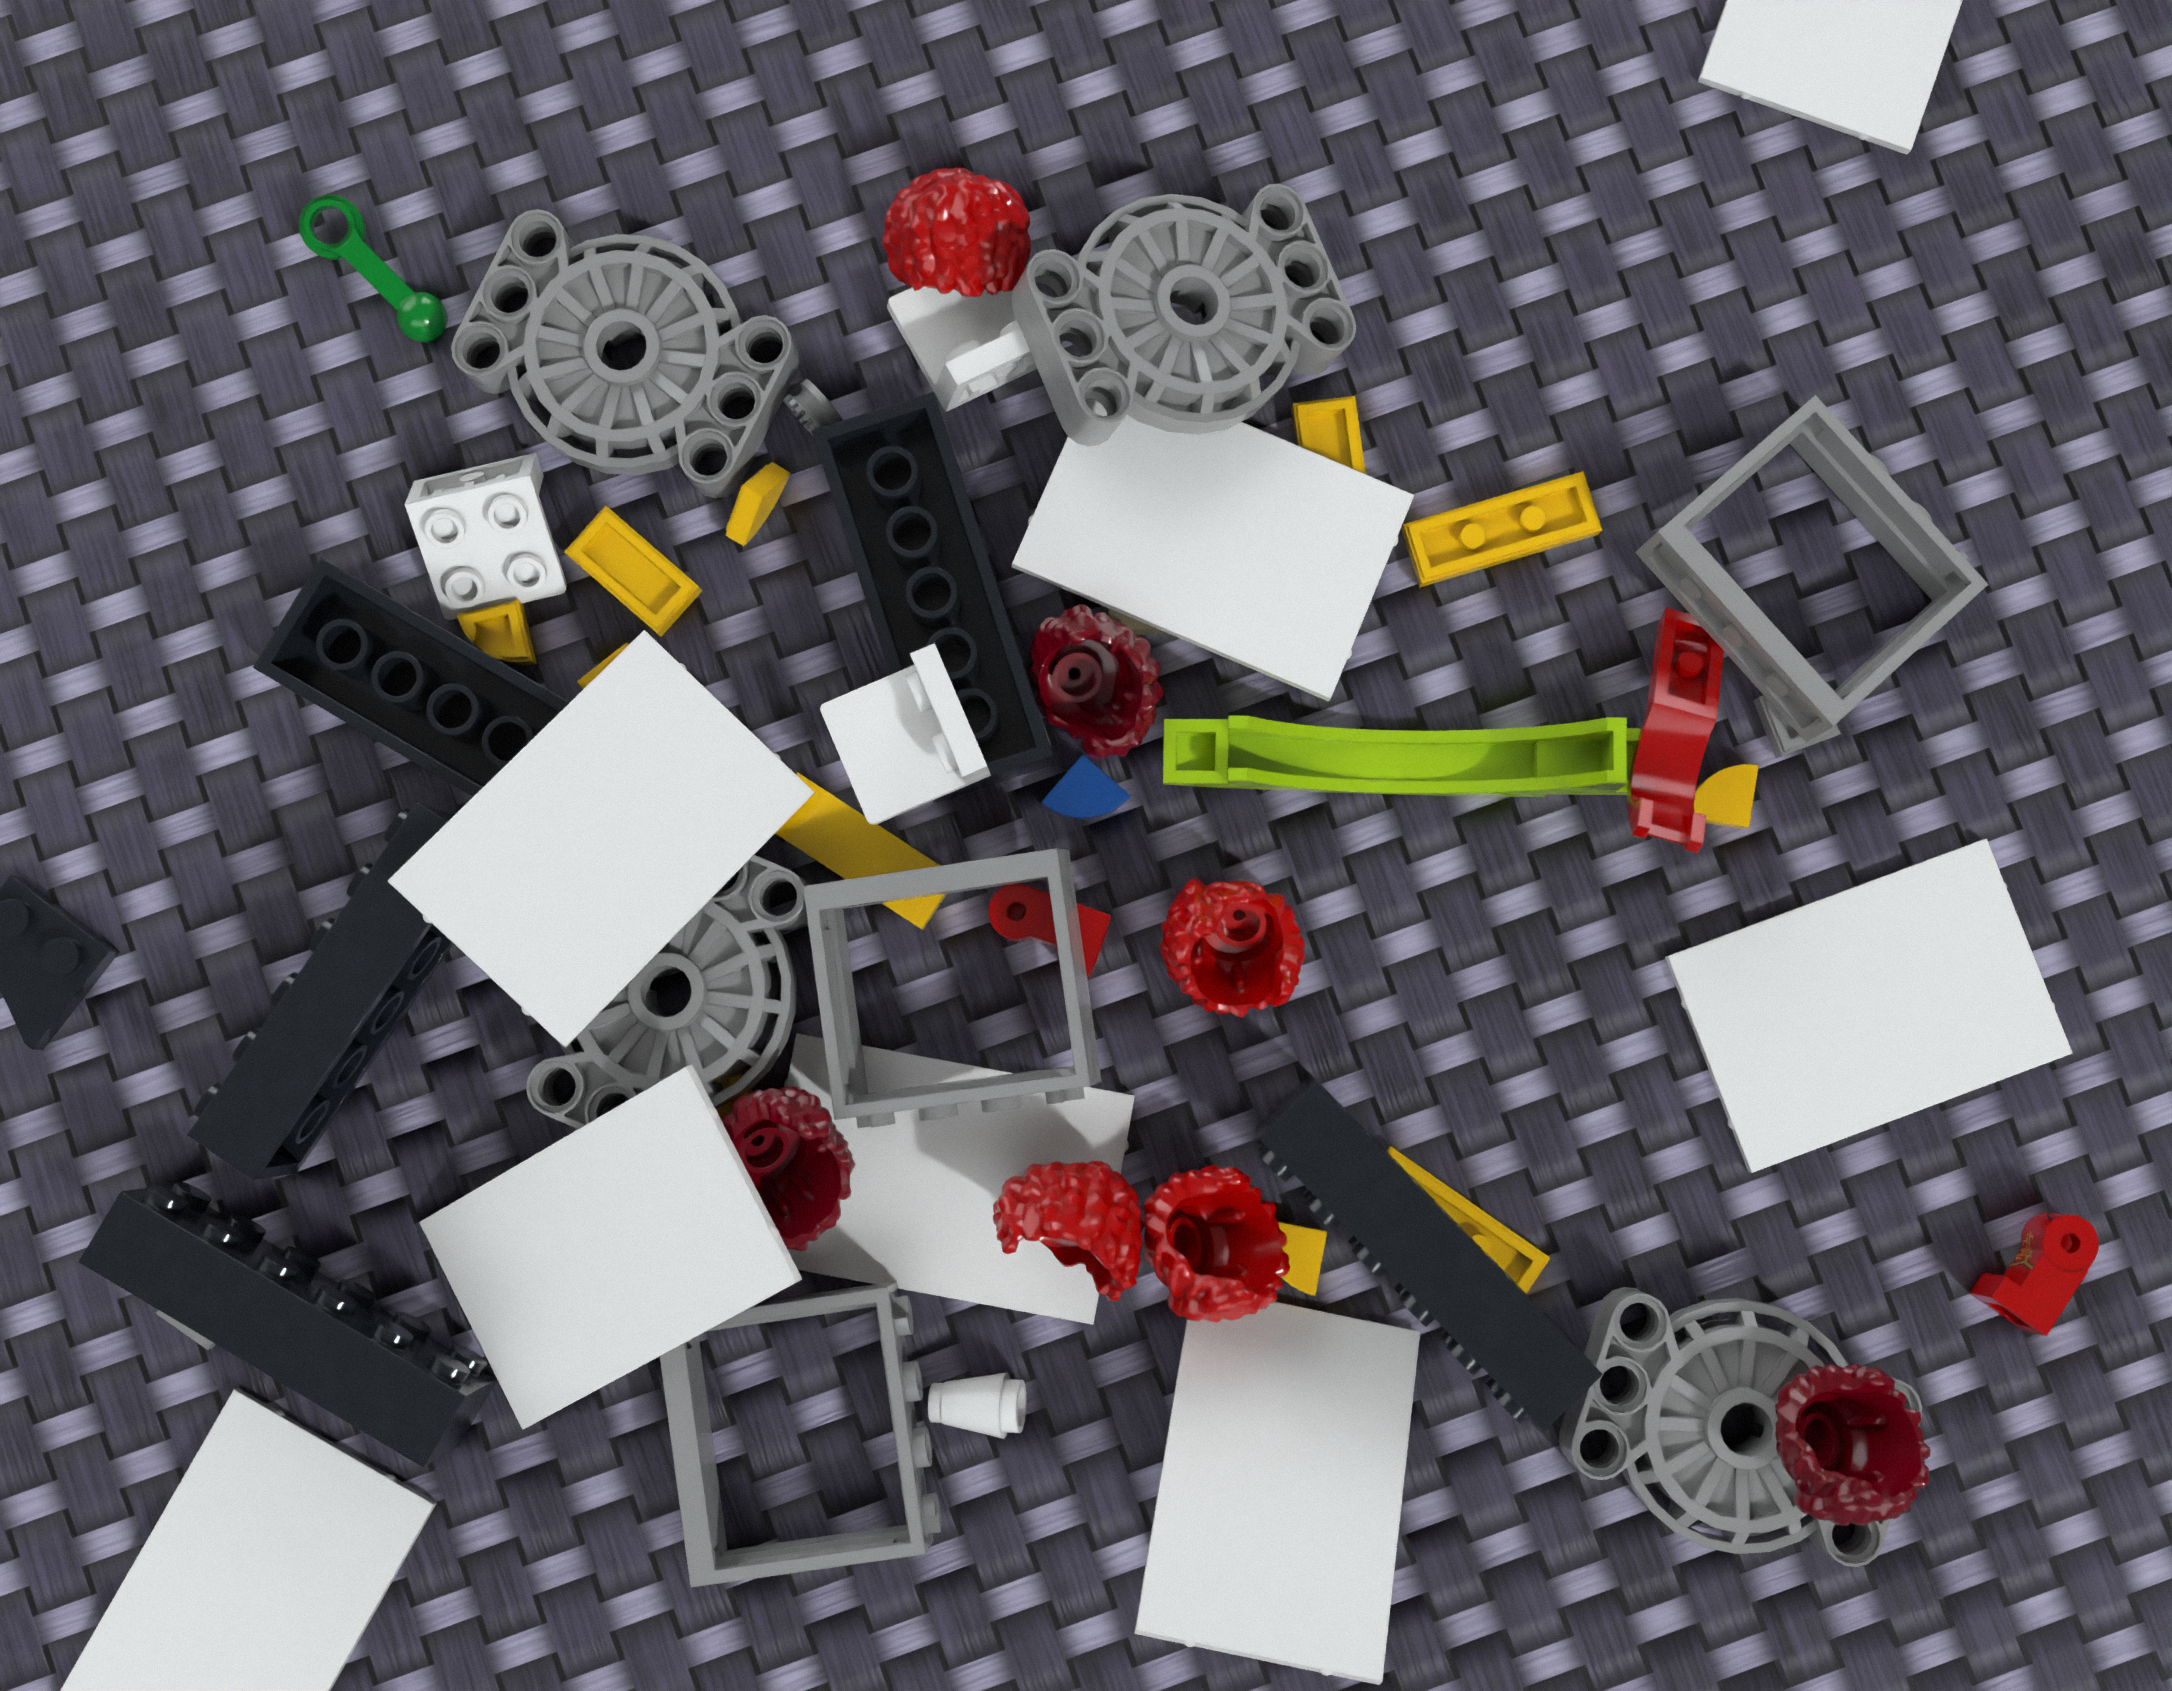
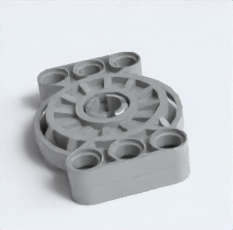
(610, 294)
(1148, 359)
(721, 1026)
(1674, 1416)

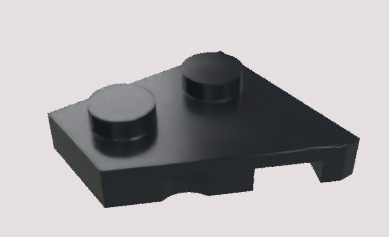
(45, 961)

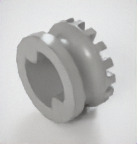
(812, 406)

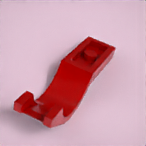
(1675, 732)

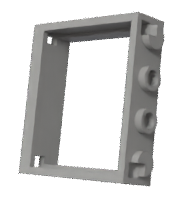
(1746, 631)
(838, 1003)
(696, 1468)

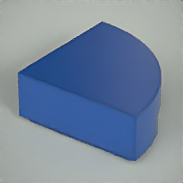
(1085, 792)

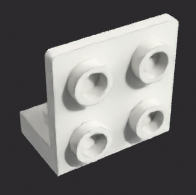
(962, 341)
(486, 535)
(905, 739)

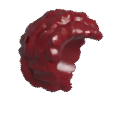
(1114, 686)
(793, 1160)
(1850, 1444)

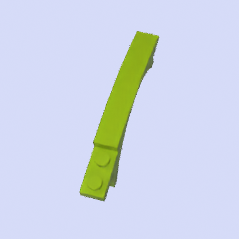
(1507, 762)

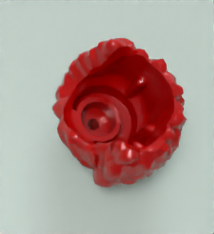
(957, 233)
(1232, 946)
(1078, 1214)
(1214, 1244)

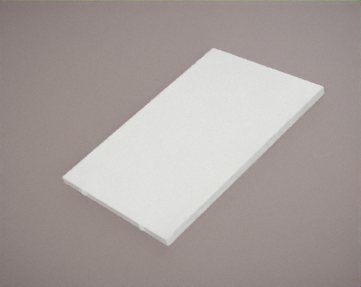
(1835, 61)
(1220, 543)
(601, 838)
(1868, 1005)
(930, 1186)
(610, 1248)
(1283, 1490)
(256, 1565)

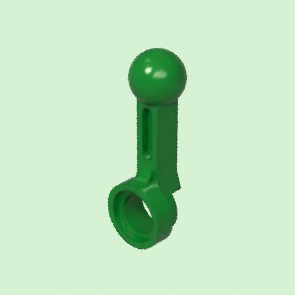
(418, 313)

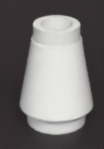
(980, 1404)

